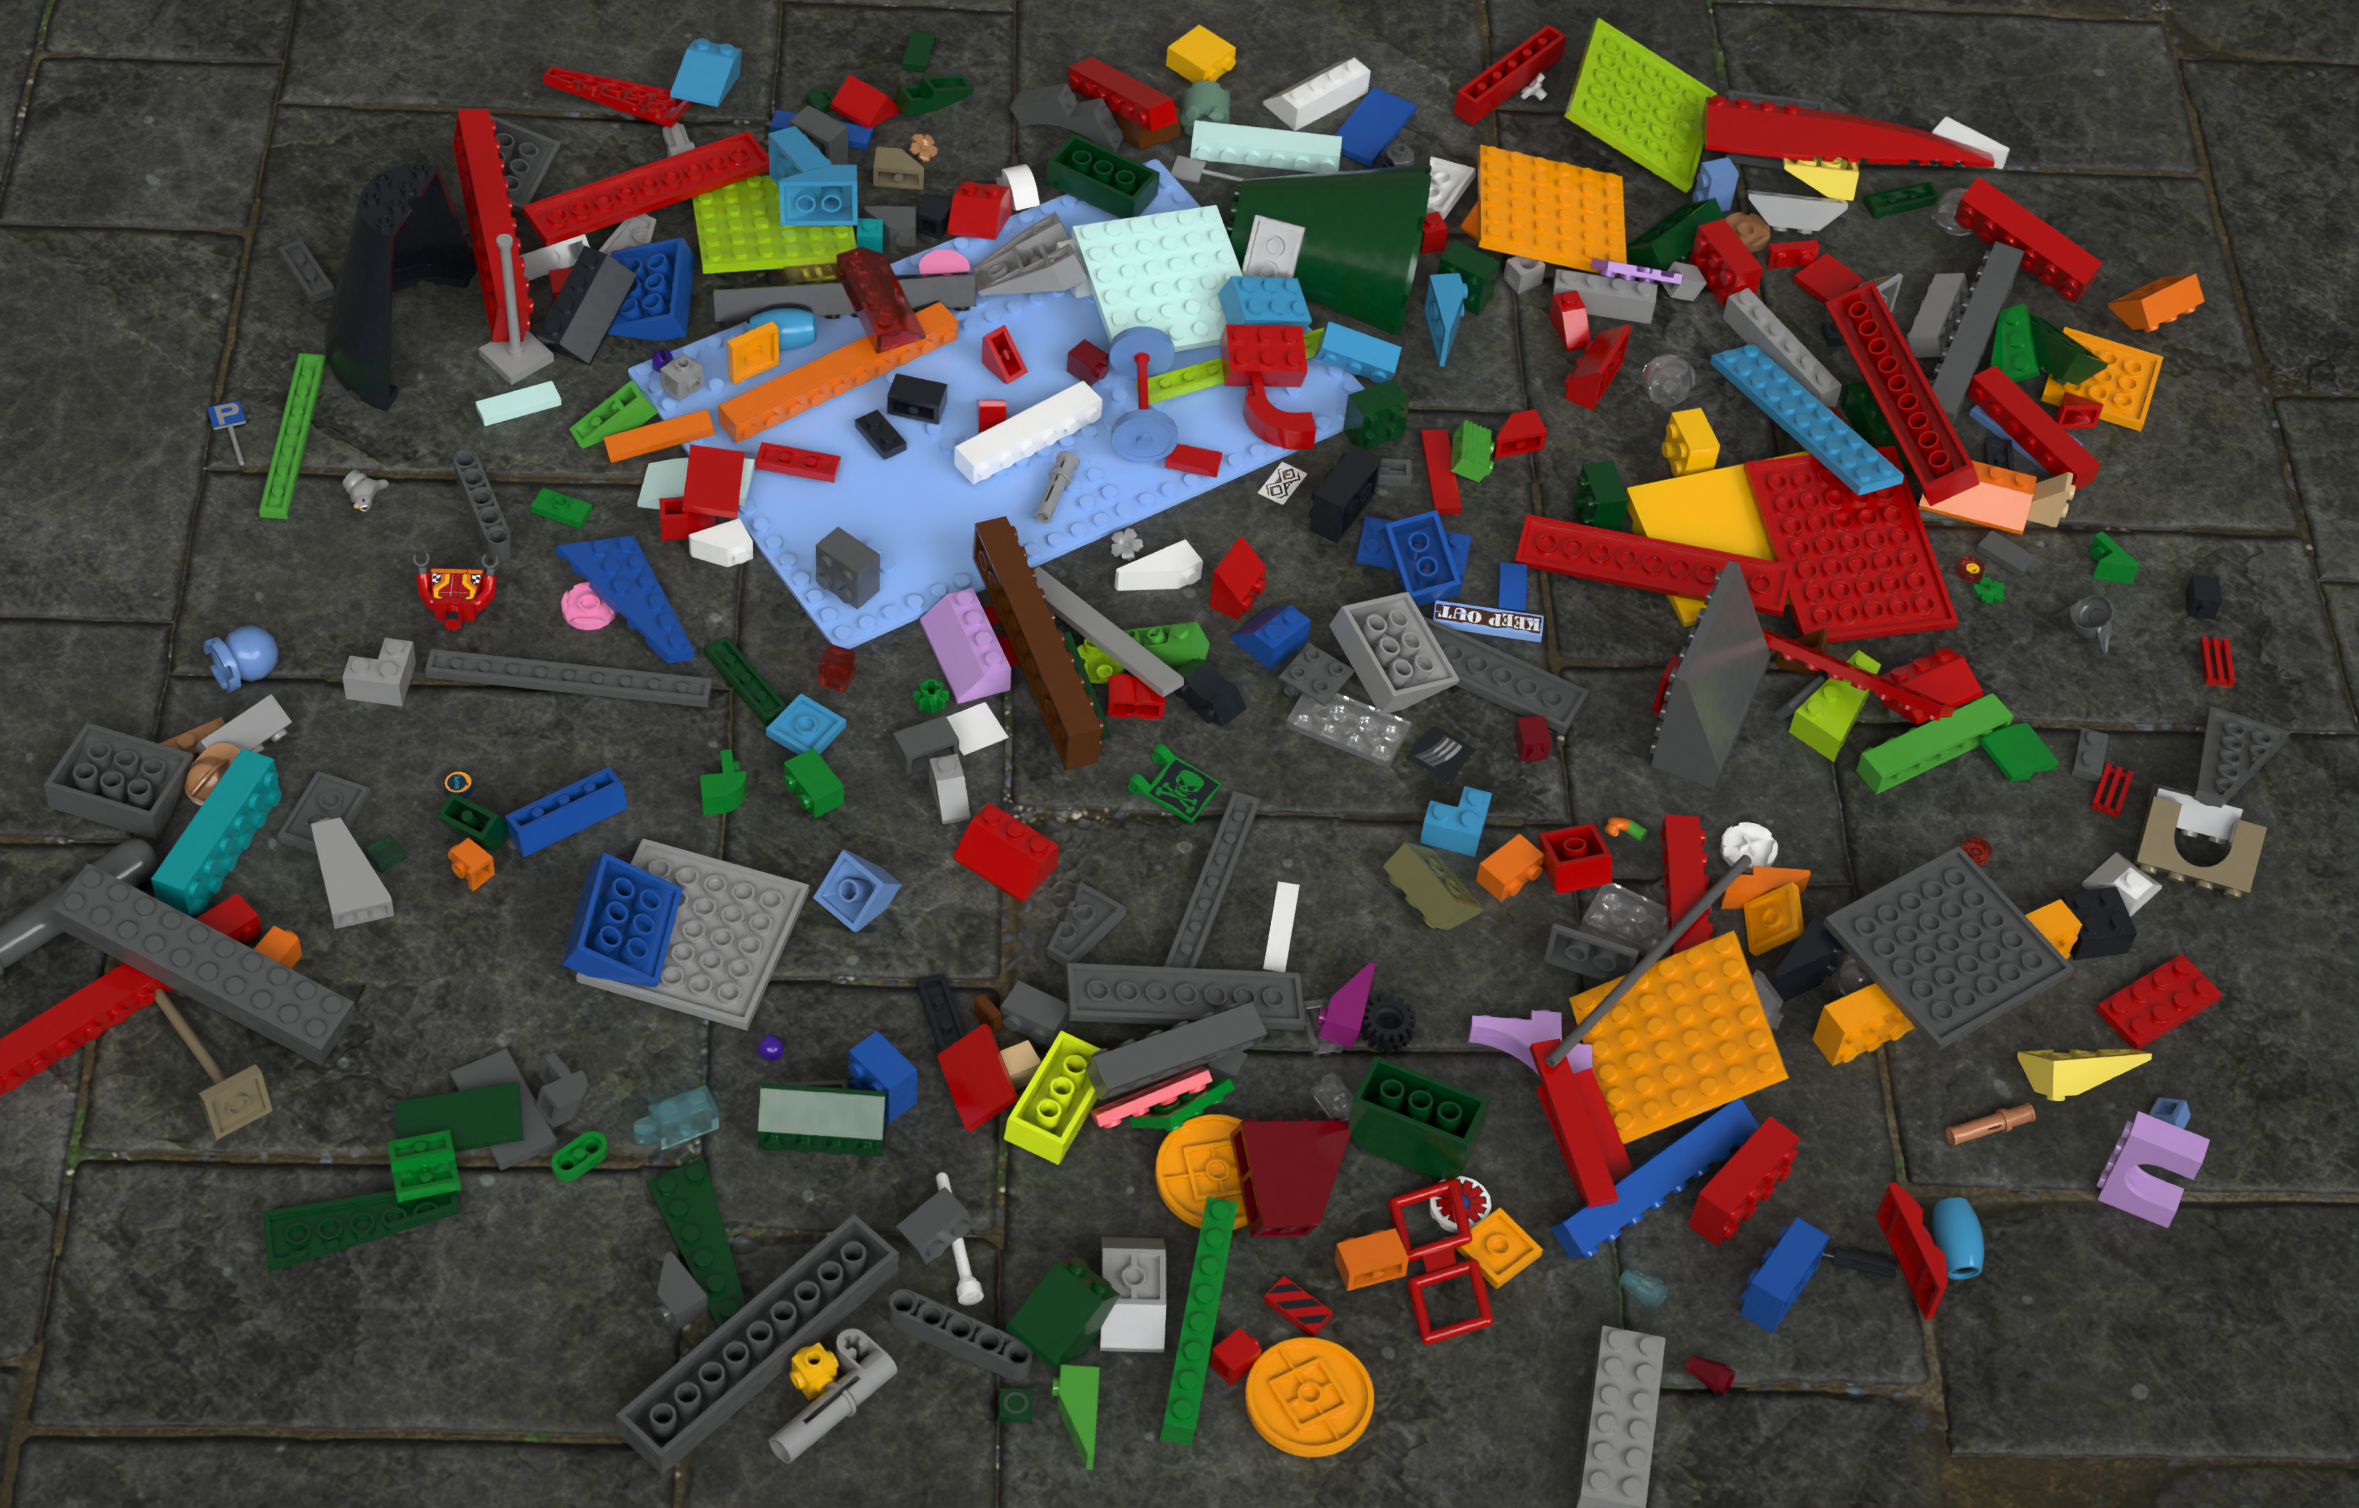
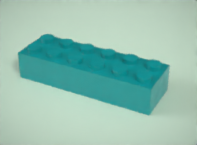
(218, 834)

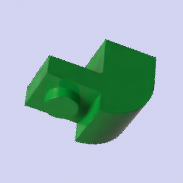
(724, 790)

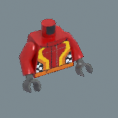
(456, 593)

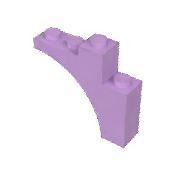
(1517, 1035)

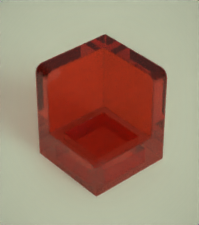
(836, 668)

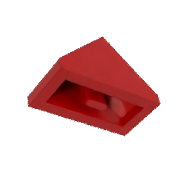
(1002, 356)
(2078, 412)
(990, 413)

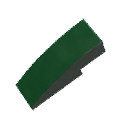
(932, 94)

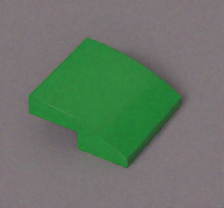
(2018, 752)
(423, 1165)

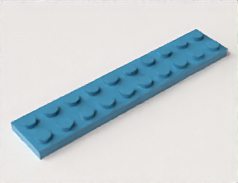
(1807, 419)

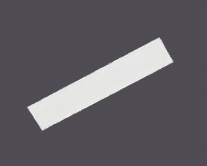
(1281, 927)

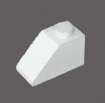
(722, 544)

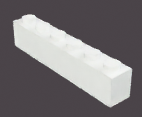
(1028, 432)

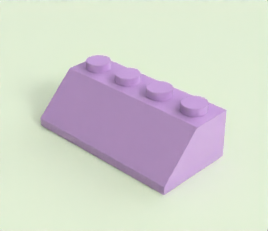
(966, 647)

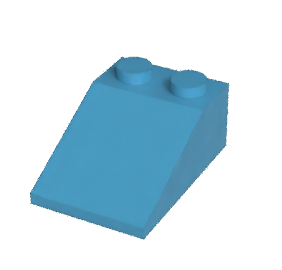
(707, 72)
(820, 197)
(1443, 311)

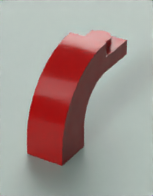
(1276, 426)

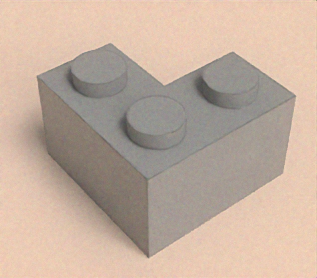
(384, 678)

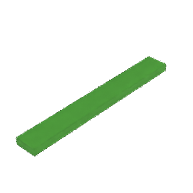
(292, 436)

